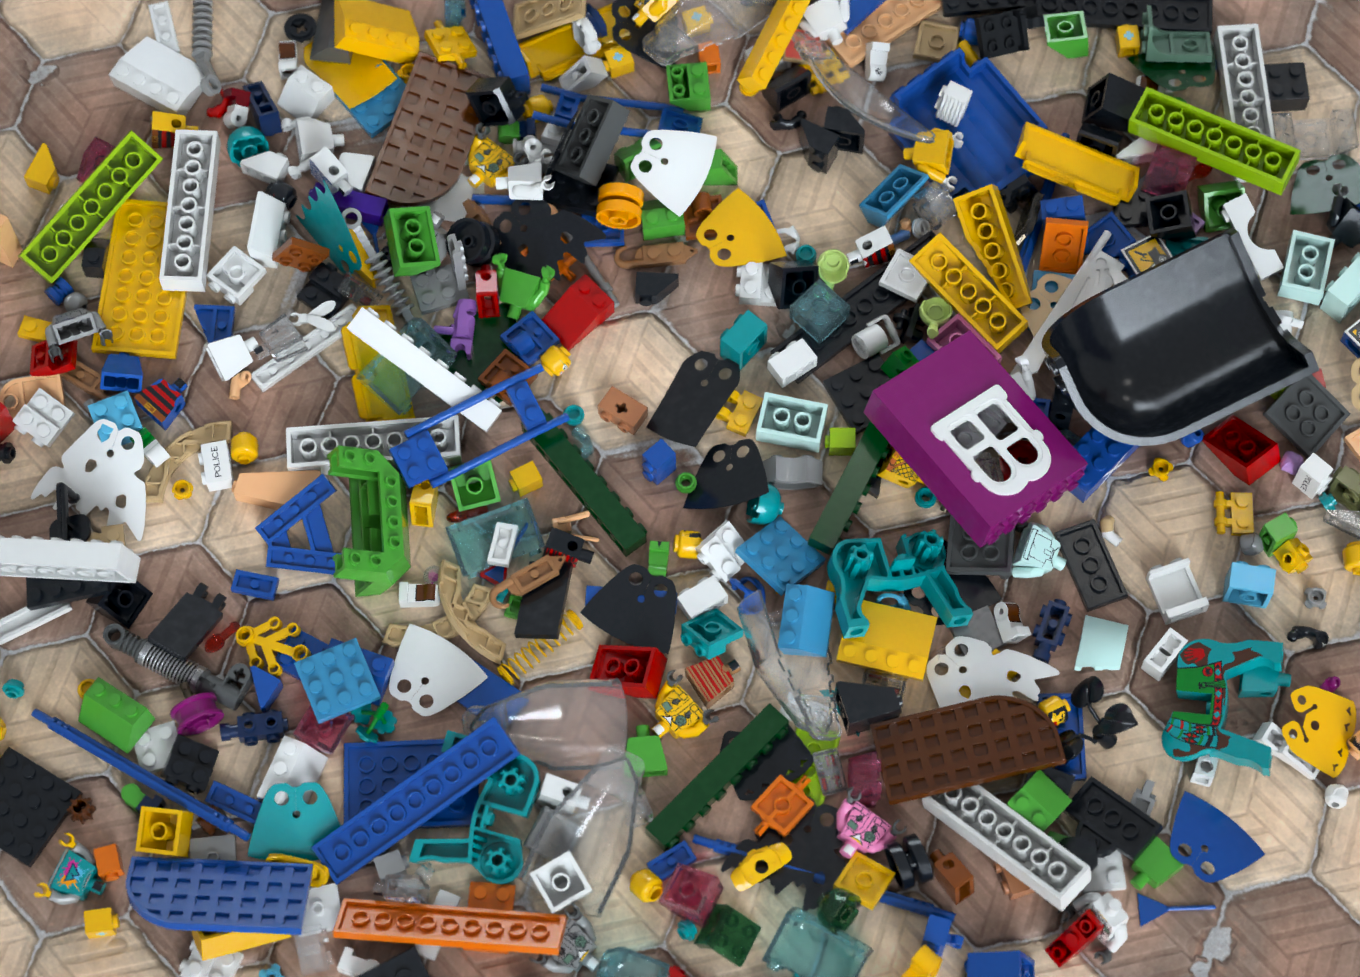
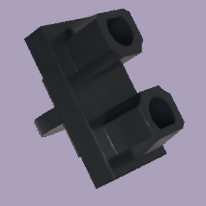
(906, 323)

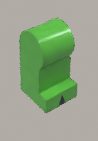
(658, 558)

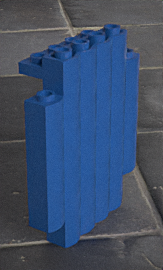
(988, 126)

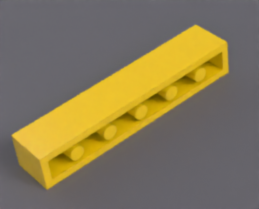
(771, 44)

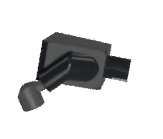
(1344, 218)

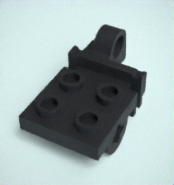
(1006, 31)

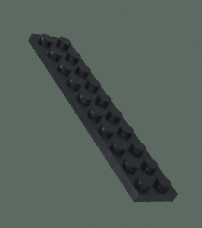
(1166, 14)
(866, 303)

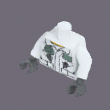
(1110, 914)

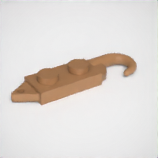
(656, 255)
(86, 380)
(528, 578)

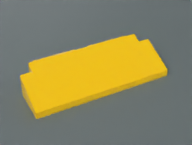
(558, 51)
(1076, 165)
(358, 356)

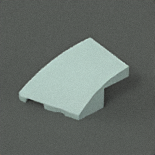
(1101, 644)

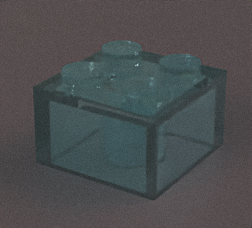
(819, 311)

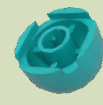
(245, 143)
(765, 508)

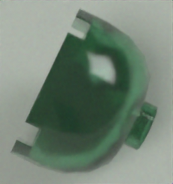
(837, 909)

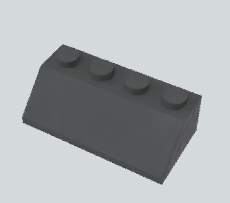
(323, 41)
(592, 139)

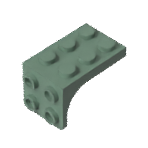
(1173, 45)

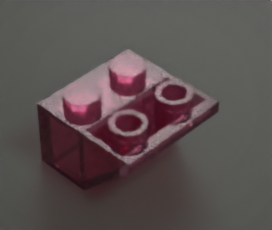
(863, 776)

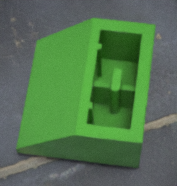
(689, 86)

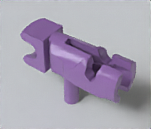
(463, 327)

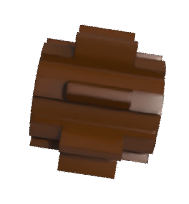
(86, 812)

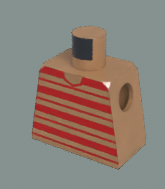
(712, 679)

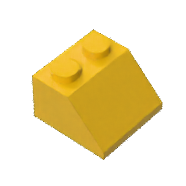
(164, 831)

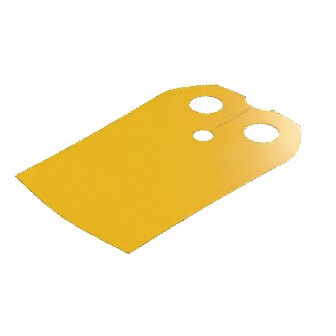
(354, 81)

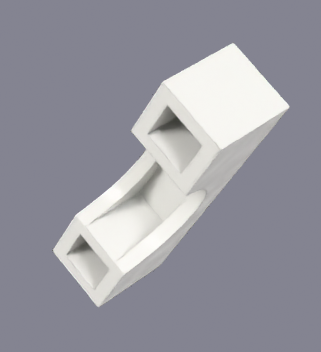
(1238, 213)

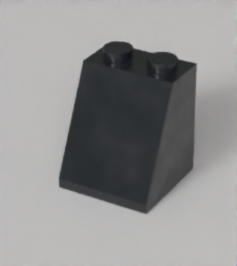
(1111, 103)
(866, 705)

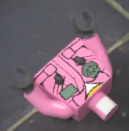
(861, 828)

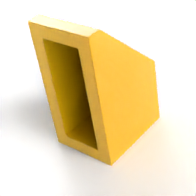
(42, 172)

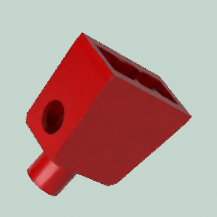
(487, 286)

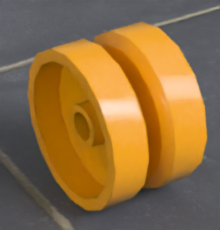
(620, 205)

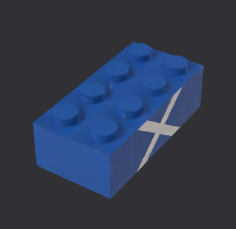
(1103, 459)

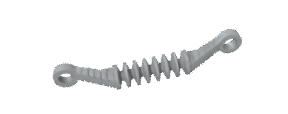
(202, 45)
(382, 272)

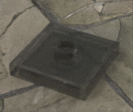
(1028, 218)

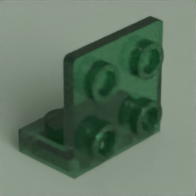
(728, 934)

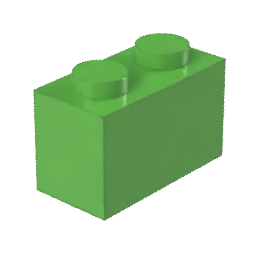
(1277, 533)

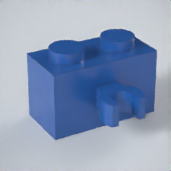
(938, 935)

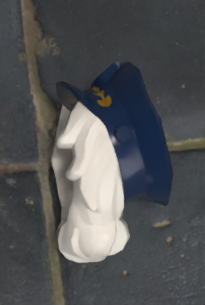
(589, 29)

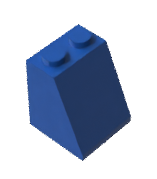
(1065, 208)
(999, 964)

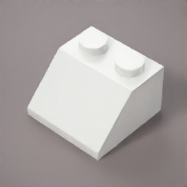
(305, 94)
(561, 882)

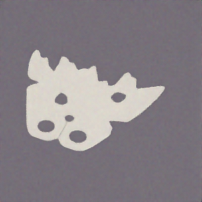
(107, 481)
(985, 672)

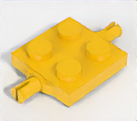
(450, 43)

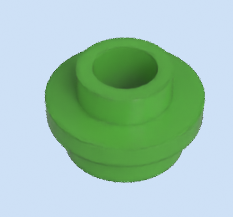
(686, 477)

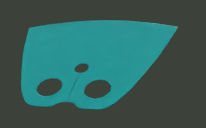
(281, 833)

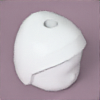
(1336, 796)

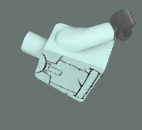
(1035, 552)

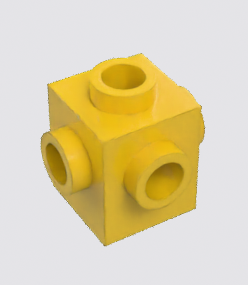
(1293, 556)

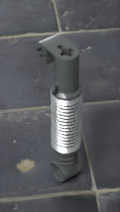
(198, 677)

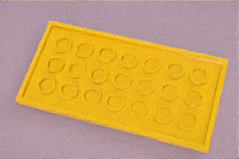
(132, 300)

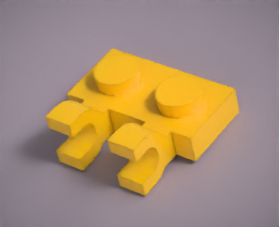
(744, 413)

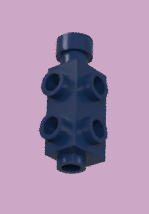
(1050, 628)
(259, 730)

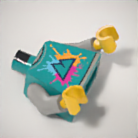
(73, 876)

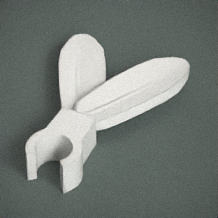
(315, 317)

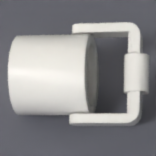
(874, 339)

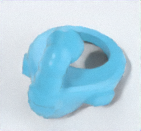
(902, 602)

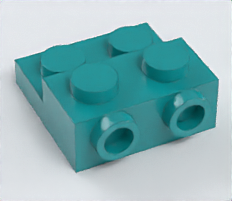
(710, 633)

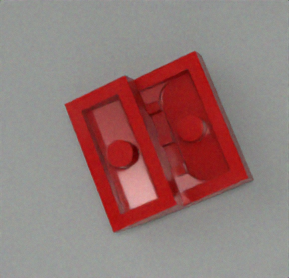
(43, 366)

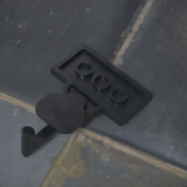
(52, 592)
(1109, 821)

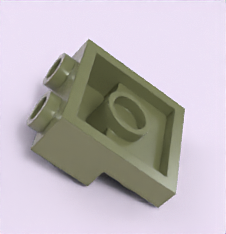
(1346, 487)

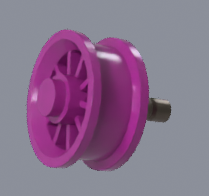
(196, 712)

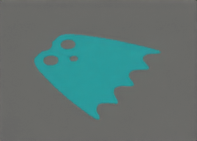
(330, 229)

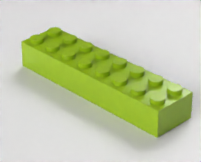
(1214, 141)
(90, 207)

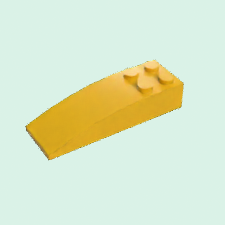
(969, 293)

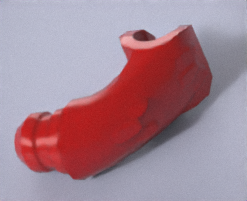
(219, 110)

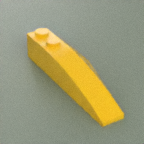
(993, 240)

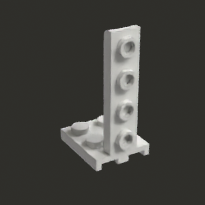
(27, 620)

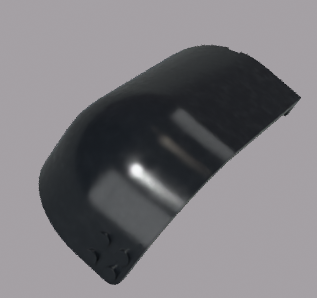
(1174, 347)

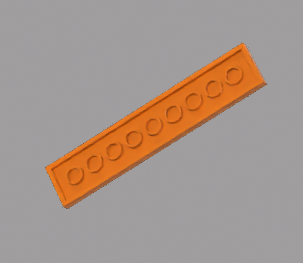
(450, 926)

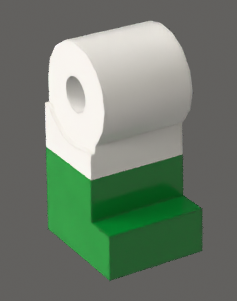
(152, 449)

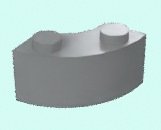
(794, 473)

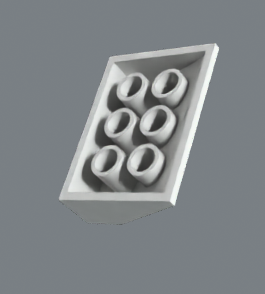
(158, 77)

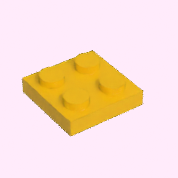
(865, 879)

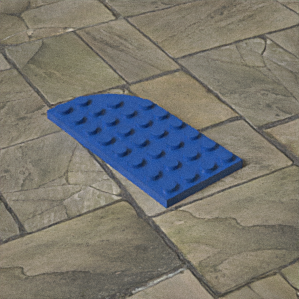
(220, 894)

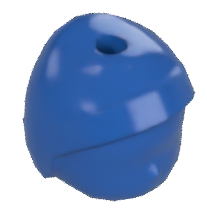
(1192, 439)

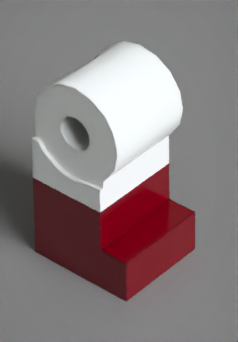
(237, 107)

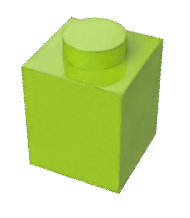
(841, 441)

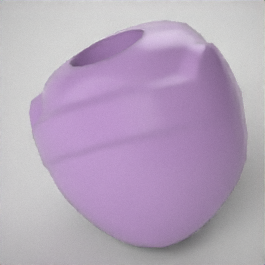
(1291, 462)

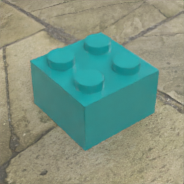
(743, 339)

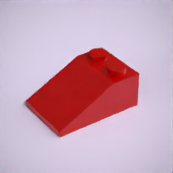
(579, 312)
(1242, 449)
(635, 666)

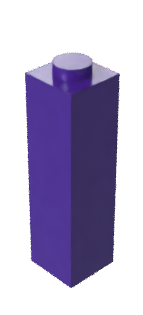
(371, 207)

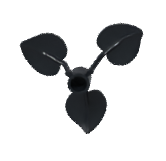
(1116, 719)

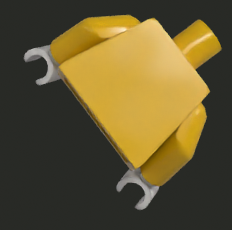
(936, 157)

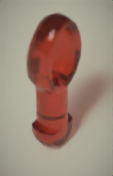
(1200, 171)
(457, 516)
(217, 641)

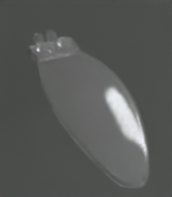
(856, 93)

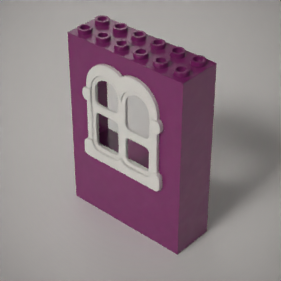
(943, 392)

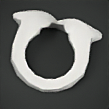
(794, 234)

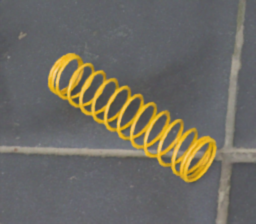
(507, 677)

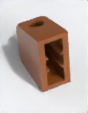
(952, 876)

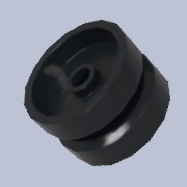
(478, 239)
(908, 862)

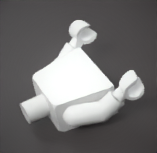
(826, 19)
(310, 138)
(526, 180)
(1024, 380)

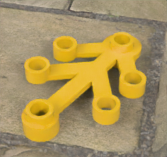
(270, 643)

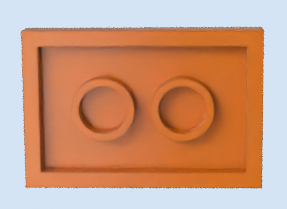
(1063, 245)
(491, 896)

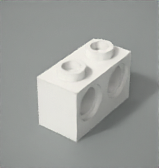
(1164, 654)

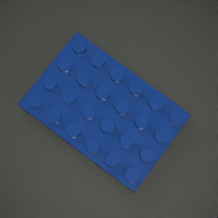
(381, 766)

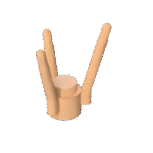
(564, 524)

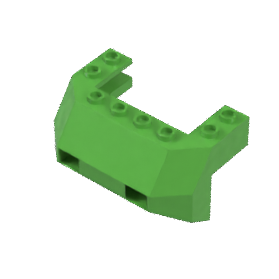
(377, 521)

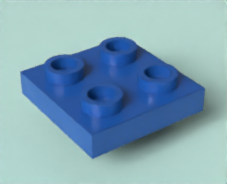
(529, 338)

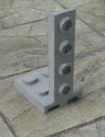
(446, 283)

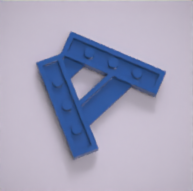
(306, 507)

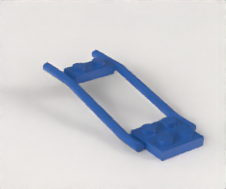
(671, 117)
(420, 458)

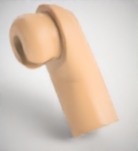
(237, 383)

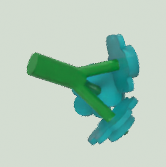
(382, 721)

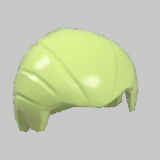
(832, 267)
(935, 313)

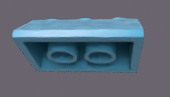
(892, 194)
(806, 621)

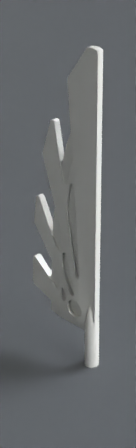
(1093, 277)

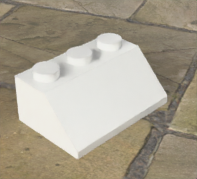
(267, 229)
(294, 765)

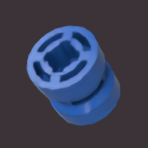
(59, 291)

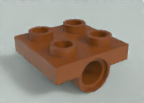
(698, 212)
(300, 254)
(502, 368)

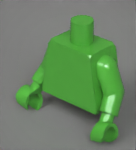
(519, 288)

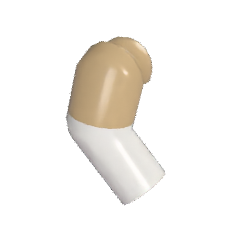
(1107, 530)

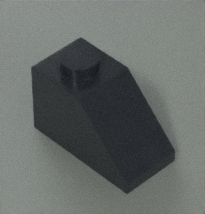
(95, 257)
(654, 287)

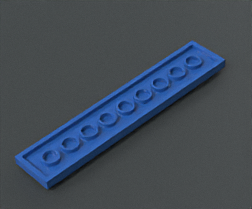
(416, 800)

